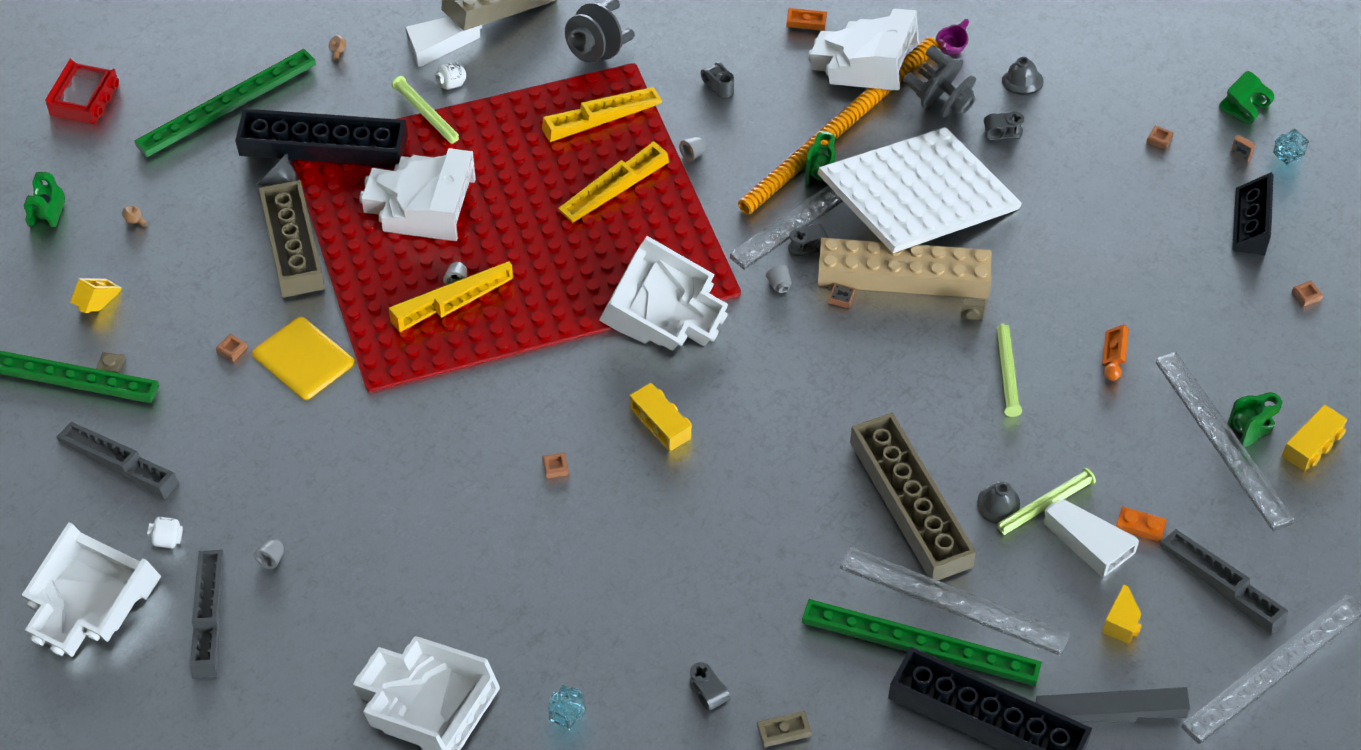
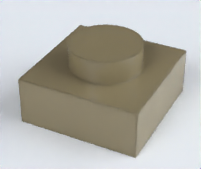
(972, 309)
(111, 362)

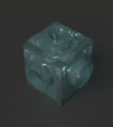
(1290, 146)
(566, 706)

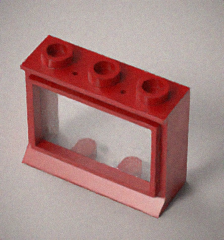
(81, 92)

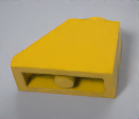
(93, 294)
(1123, 617)

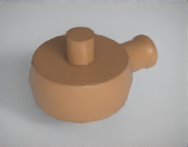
(337, 46)
(133, 215)

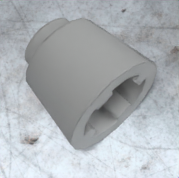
(692, 148)
(455, 272)
(779, 278)
(269, 554)

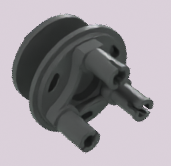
(596, 32)
(940, 81)

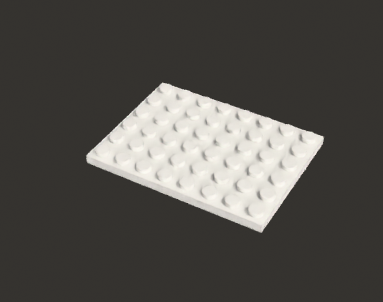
(919, 189)

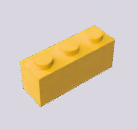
(660, 416)
(1315, 438)

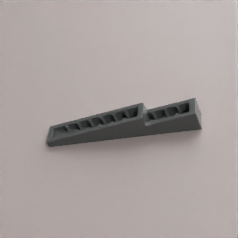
(119, 459)
(1226, 581)
(206, 614)
(1120, 705)

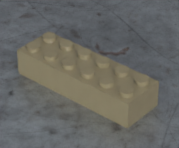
(474, 13)
(291, 239)

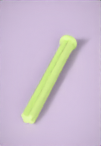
(425, 109)
(1008, 371)
(1043, 502)

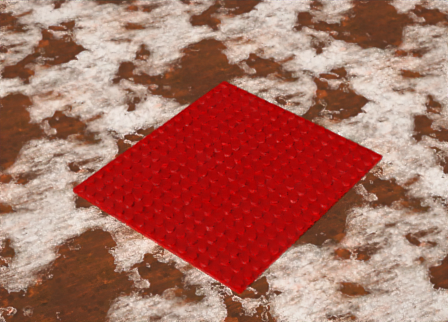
(513, 216)

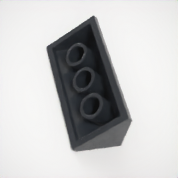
(1253, 215)

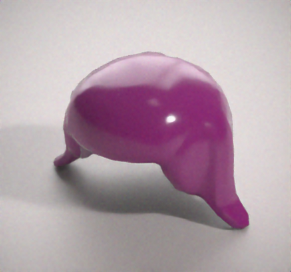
(953, 38)

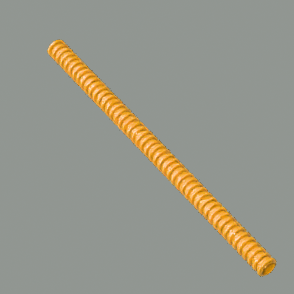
(836, 126)

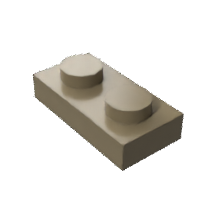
(784, 729)

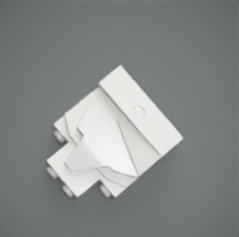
(866, 51)
(420, 194)
(664, 299)
(84, 591)
(426, 693)

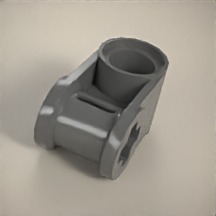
(719, 80)
(1002, 126)
(807, 238)
(707, 686)

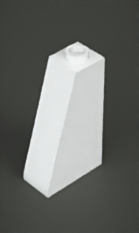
(437, 38)
(1090, 537)

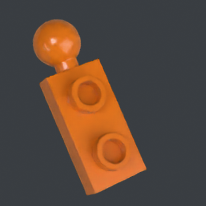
(1115, 351)

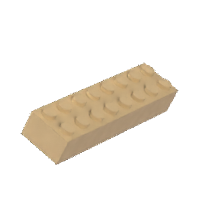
(911, 270)

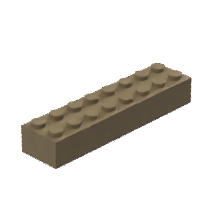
(912, 497)

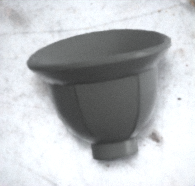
(1022, 77)
(280, 173)
(998, 501)

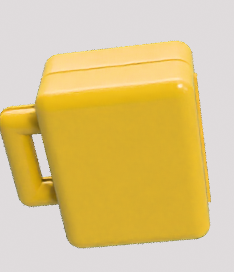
(303, 357)

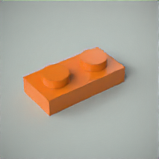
(806, 19)
(1141, 524)

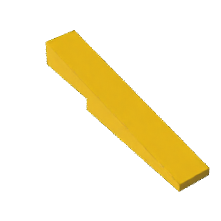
(598, 112)
(615, 181)
(449, 297)

